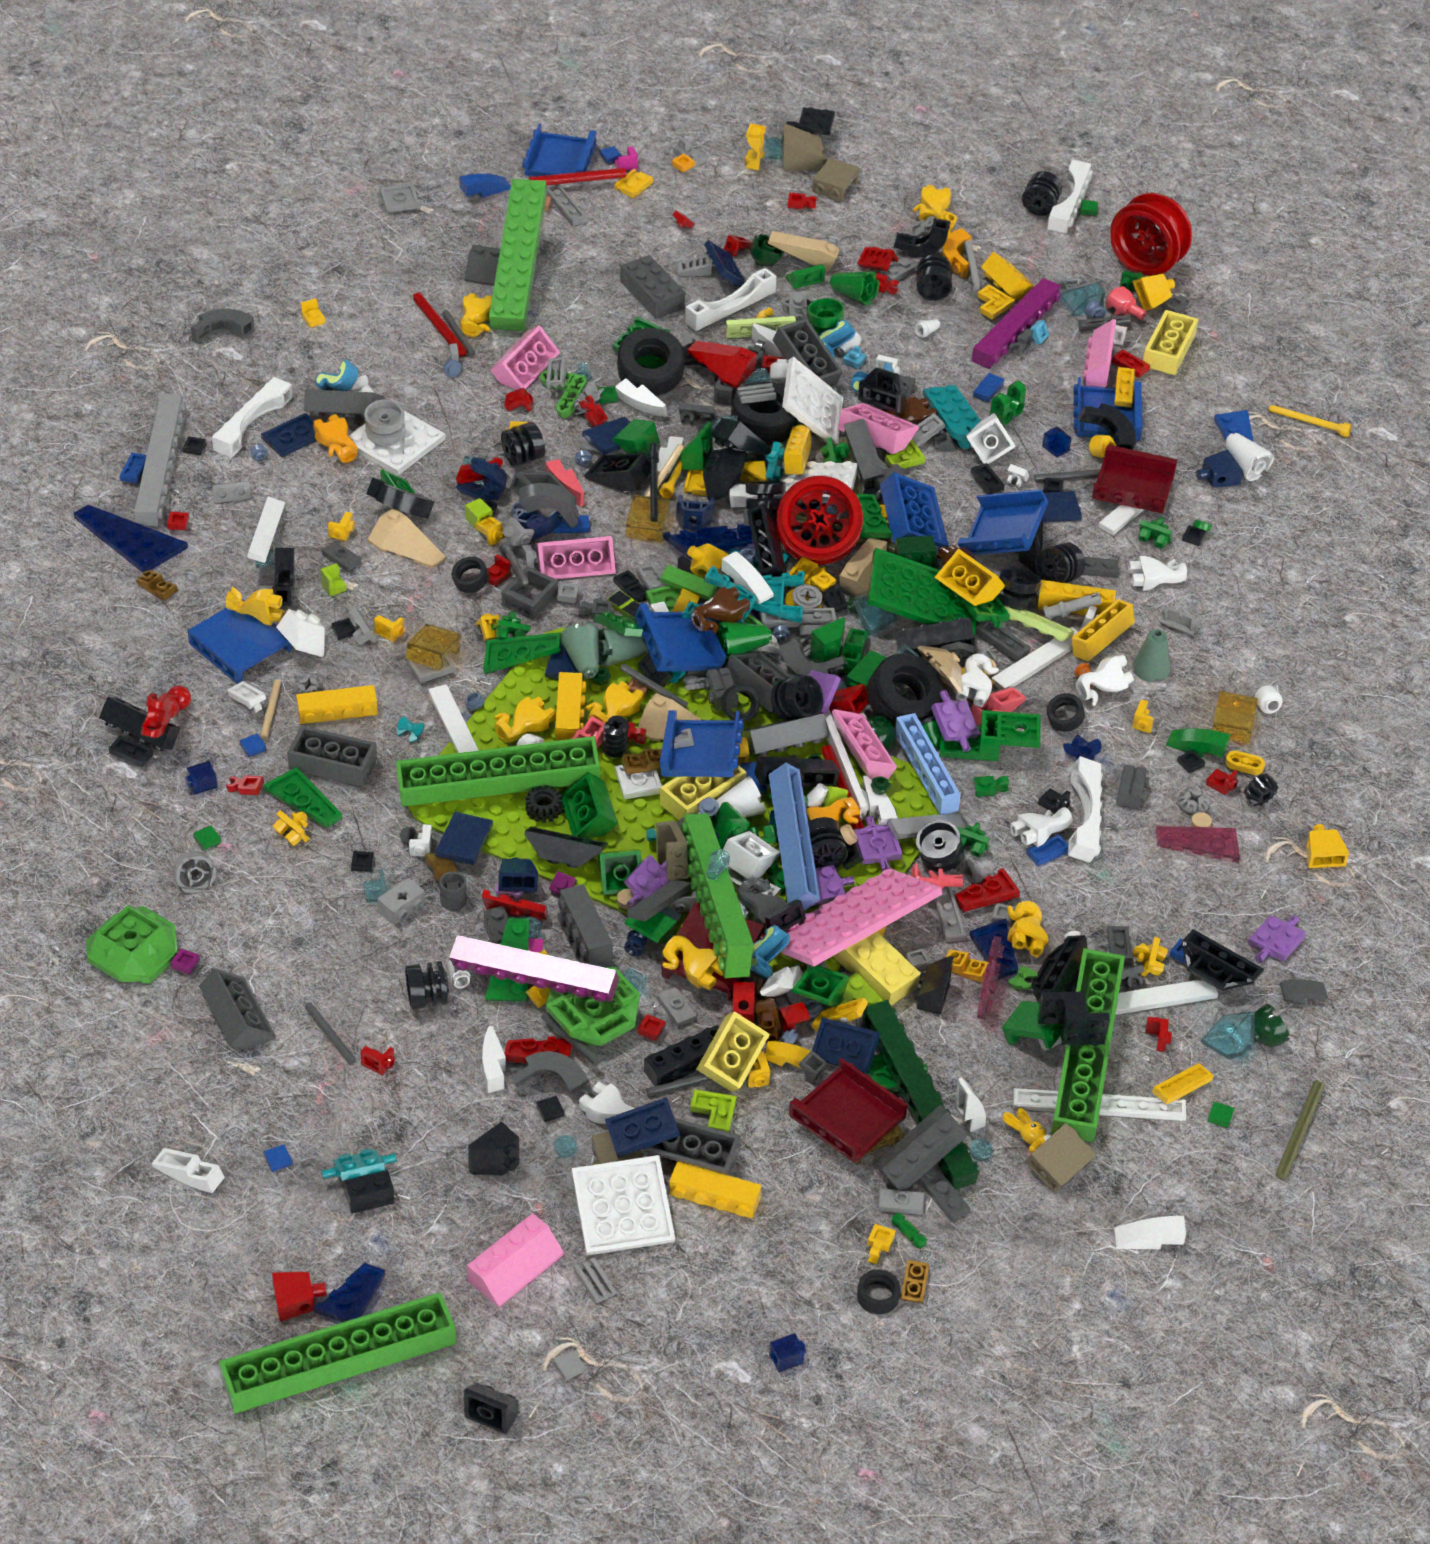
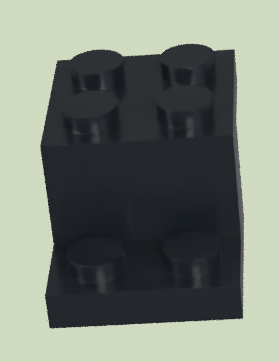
(815, 121)
(1071, 1014)

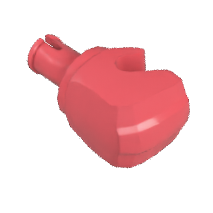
(1124, 303)
(941, 880)

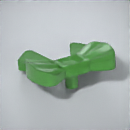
(1019, 982)

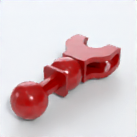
(163, 709)

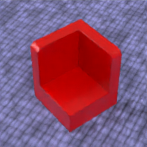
(792, 1015)

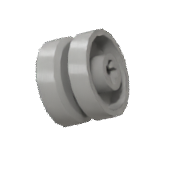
(384, 422)

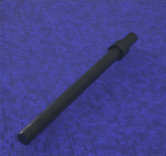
(653, 459)

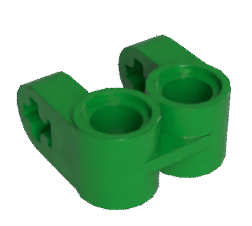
(1010, 404)

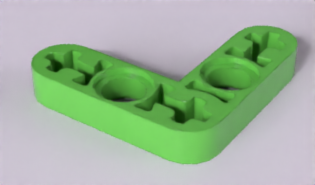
(565, 406)

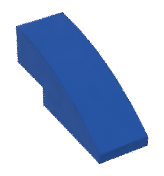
(483, 184)

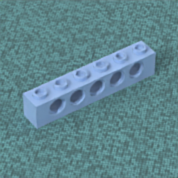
(927, 764)

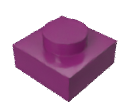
(561, 881)
(185, 961)

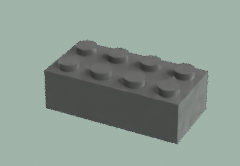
(652, 286)
(805, 345)
(332, 755)
(584, 927)

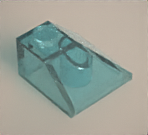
(1078, 298)
(872, 617)
(1232, 1035)

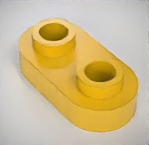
(1245, 762)

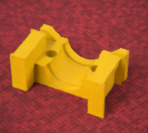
(755, 138)

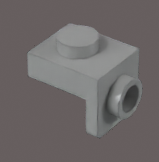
(516, 533)

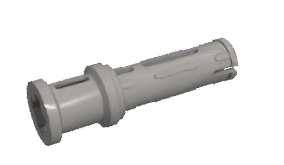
(1065, 608)

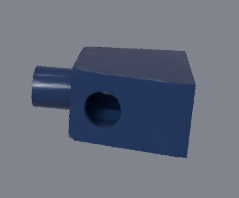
(1220, 470)
(518, 875)

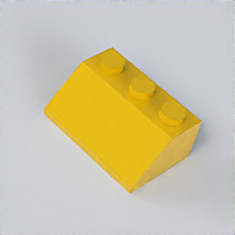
(1006, 276)
(970, 579)

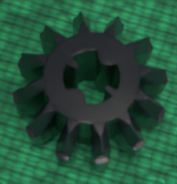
(1261, 789)

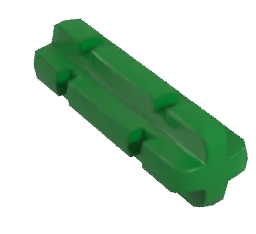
(909, 1230)

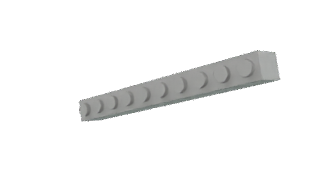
(159, 460)

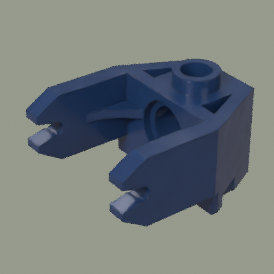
(492, 484)
(701, 510)
(539, 523)

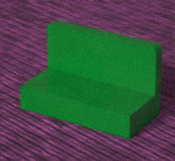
(806, 276)

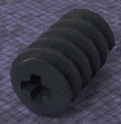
(615, 737)

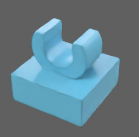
(1040, 331)
(854, 358)

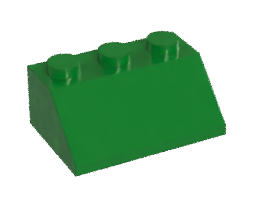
(589, 807)

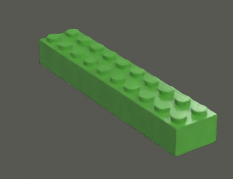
(518, 255)
(496, 771)
(717, 899)
(1086, 1065)
(337, 1352)

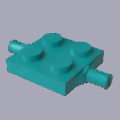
(775, 461)
(357, 1165)

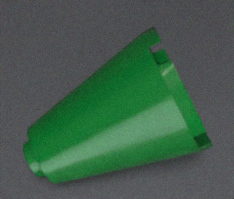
(856, 285)
(742, 637)

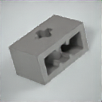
(401, 901)

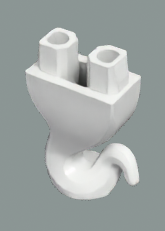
(1153, 572)
(1106, 677)
(975, 682)
(1037, 827)
(605, 1104)

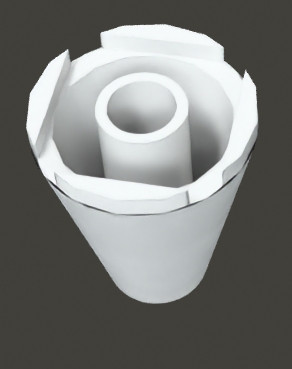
(1249, 456)
(744, 798)

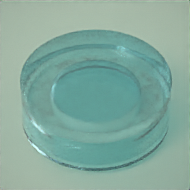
(565, 1146)
(981, 1150)

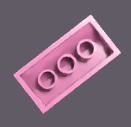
(1099, 355)
(525, 359)
(884, 428)
(576, 557)
(864, 744)
(514, 1260)

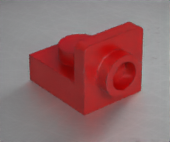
(736, 243)
(499, 571)
(1222, 781)
(376, 1061)

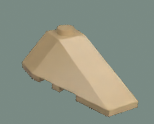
(807, 249)
(401, 536)
(856, 573)
(945, 664)
(656, 714)

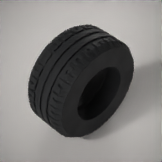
(651, 342)
(768, 427)
(912, 672)

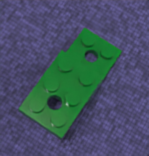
(995, 730)

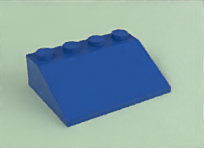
(912, 509)

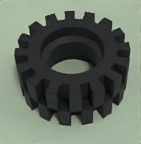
(543, 812)

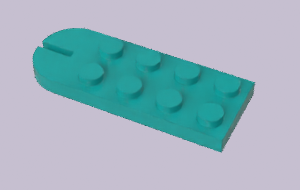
(953, 411)

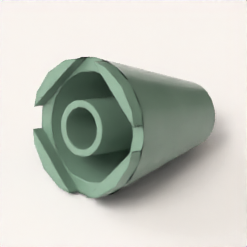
(583, 648)
(618, 648)
(1153, 657)

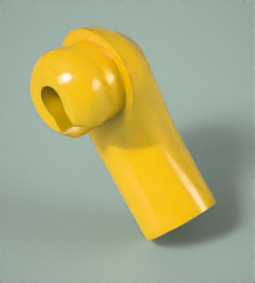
(765, 313)

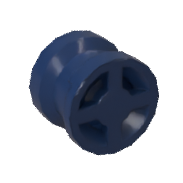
(635, 943)

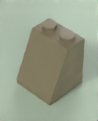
(801, 150)

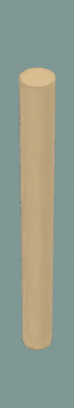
(666, 468)
(270, 709)

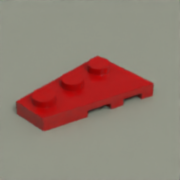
(990, 891)
(513, 908)
(519, 1049)

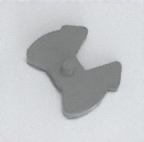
(689, 339)
(584, 446)
(691, 682)

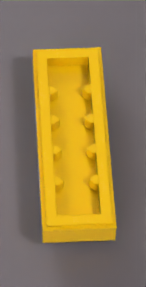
(842, 1013)
(1182, 1083)

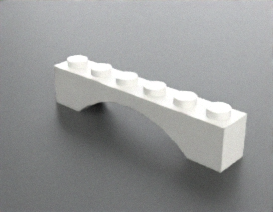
(1063, 214)
(754, 289)
(272, 396)
(1086, 779)

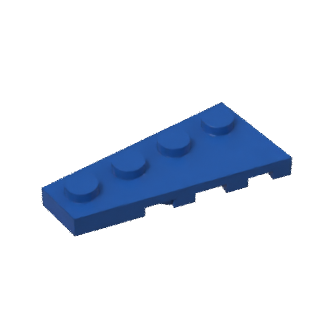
(1234, 423)

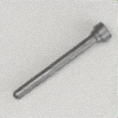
(507, 548)

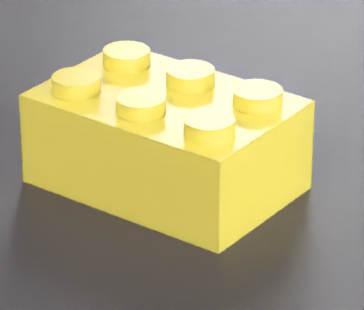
(733, 1051)

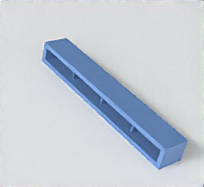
(794, 836)

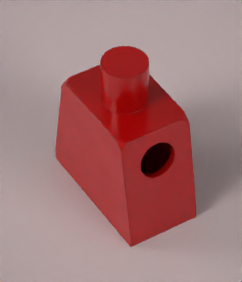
(850, 699)
(743, 999)
(295, 1293)

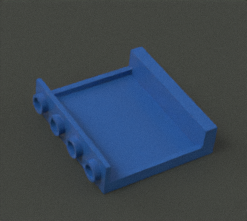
(558, 153)
(1094, 397)
(1006, 522)
(236, 641)
(677, 643)
(713, 747)

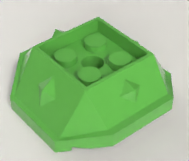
(133, 945)
(594, 1020)

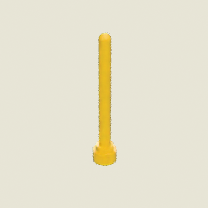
(1342, 429)
(667, 489)

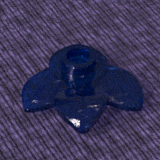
(1082, 748)

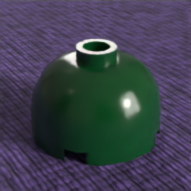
(764, 253)
(884, 730)
(1269, 1028)

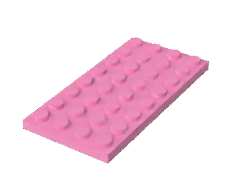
(857, 915)

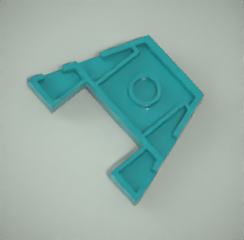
(718, 580)
(774, 605)

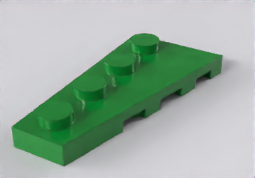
(622, 624)
(518, 650)
(304, 797)
(516, 936)

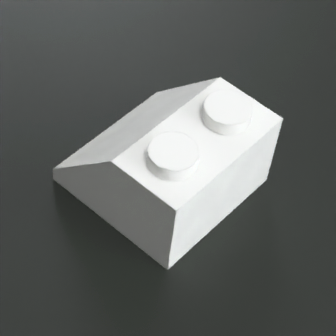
(990, 439)
(303, 632)
(750, 855)

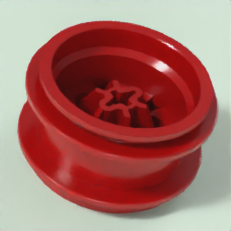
(1141, 217)
(812, 490)

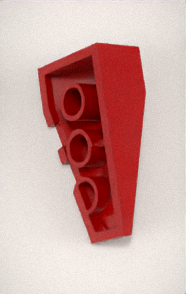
(729, 362)

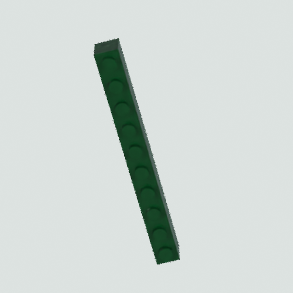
(916, 1086)

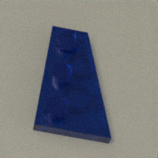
(983, 939)
(353, 1296)

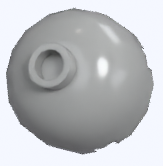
(194, 871)

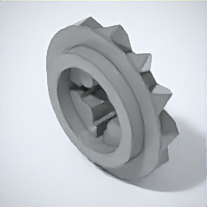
(814, 595)
(300, 684)
(1190, 805)

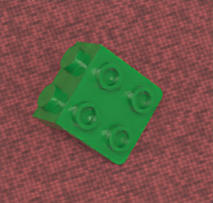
(729, 823)

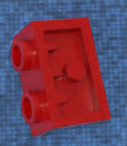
(877, 258)

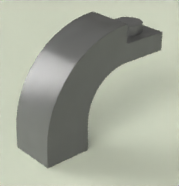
(222, 320)
(550, 496)
(795, 658)
(554, 1063)

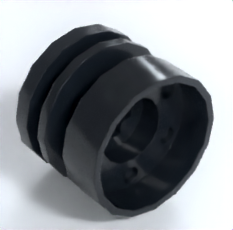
(1042, 193)
(934, 277)
(523, 444)
(1060, 563)
(796, 697)
(827, 842)
(426, 984)

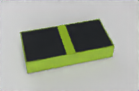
(624, 604)

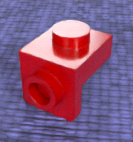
(518, 398)
(1159, 1027)

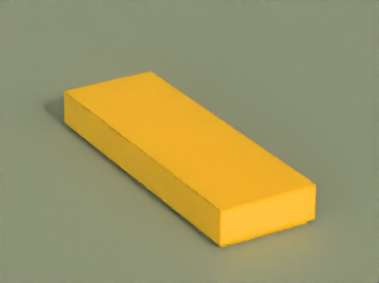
(1124, 387)

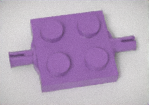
(955, 720)
(878, 844)
(646, 879)
(830, 884)
(1277, 938)

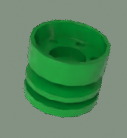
(825, 314)

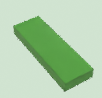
(682, 579)

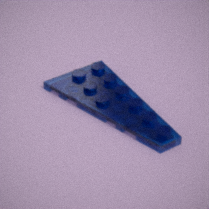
(719, 536)
(134, 542)

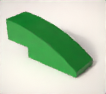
(854, 648)
(1200, 741)

